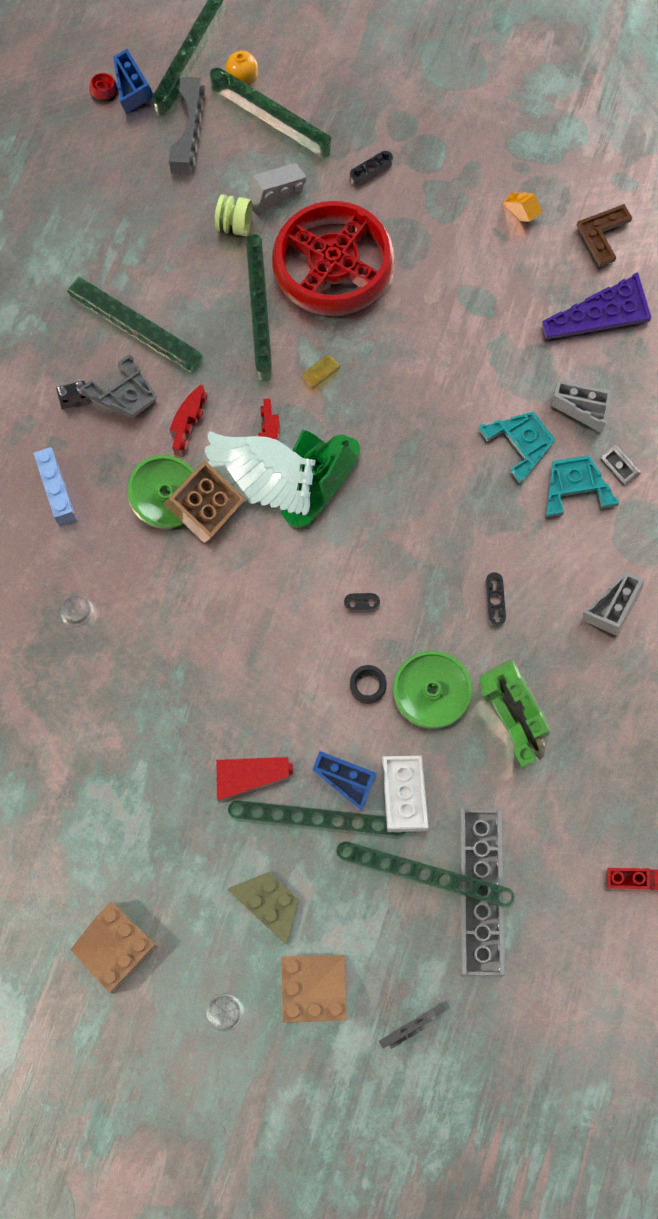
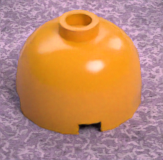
(242, 66)

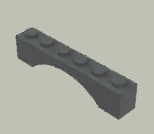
(182, 152)

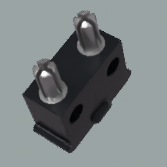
(70, 396)

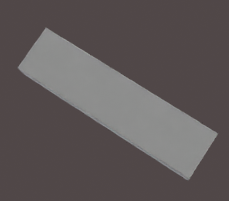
(481, 922)

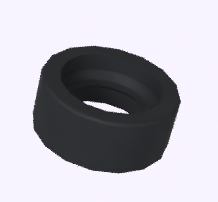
(368, 699)

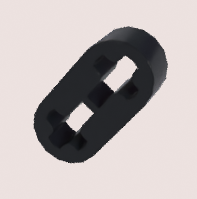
(359, 598)

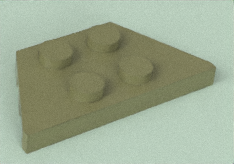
(269, 903)

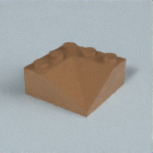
(204, 501)
(113, 947)
(313, 988)

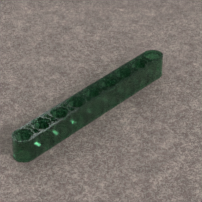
(188, 55)
(271, 112)
(259, 314)
(135, 324)
(308, 814)
(434, 878)

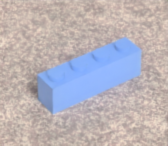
(54, 486)

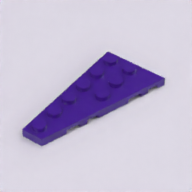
(607, 309)

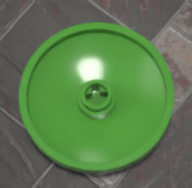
(152, 485)
(432, 689)

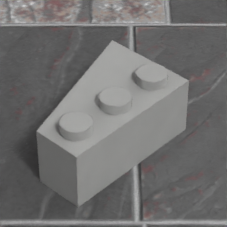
(275, 186)
(583, 403)
(615, 604)

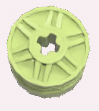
(232, 215)

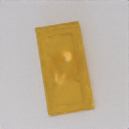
(320, 371)

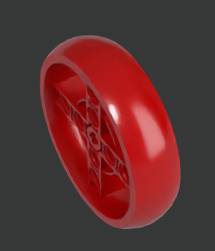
(333, 258)

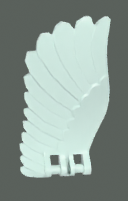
(262, 470)

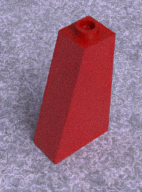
(250, 775)

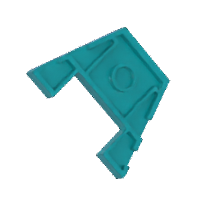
(527, 436)
(576, 477)

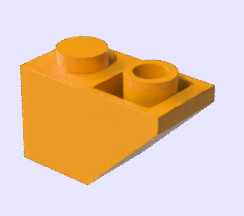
(523, 205)

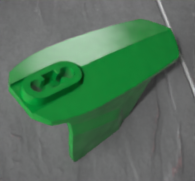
(332, 466)

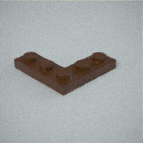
(593, 228)

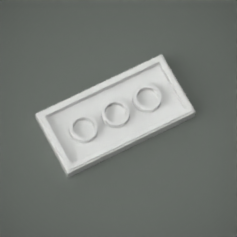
(404, 794)

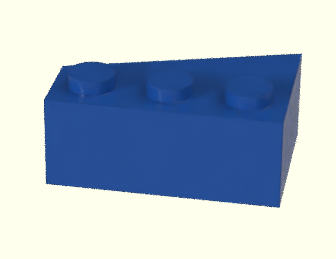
(131, 83)
(347, 778)

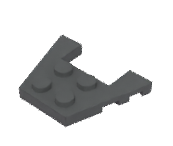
(126, 397)
(413, 1027)

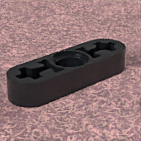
(374, 161)
(501, 612)

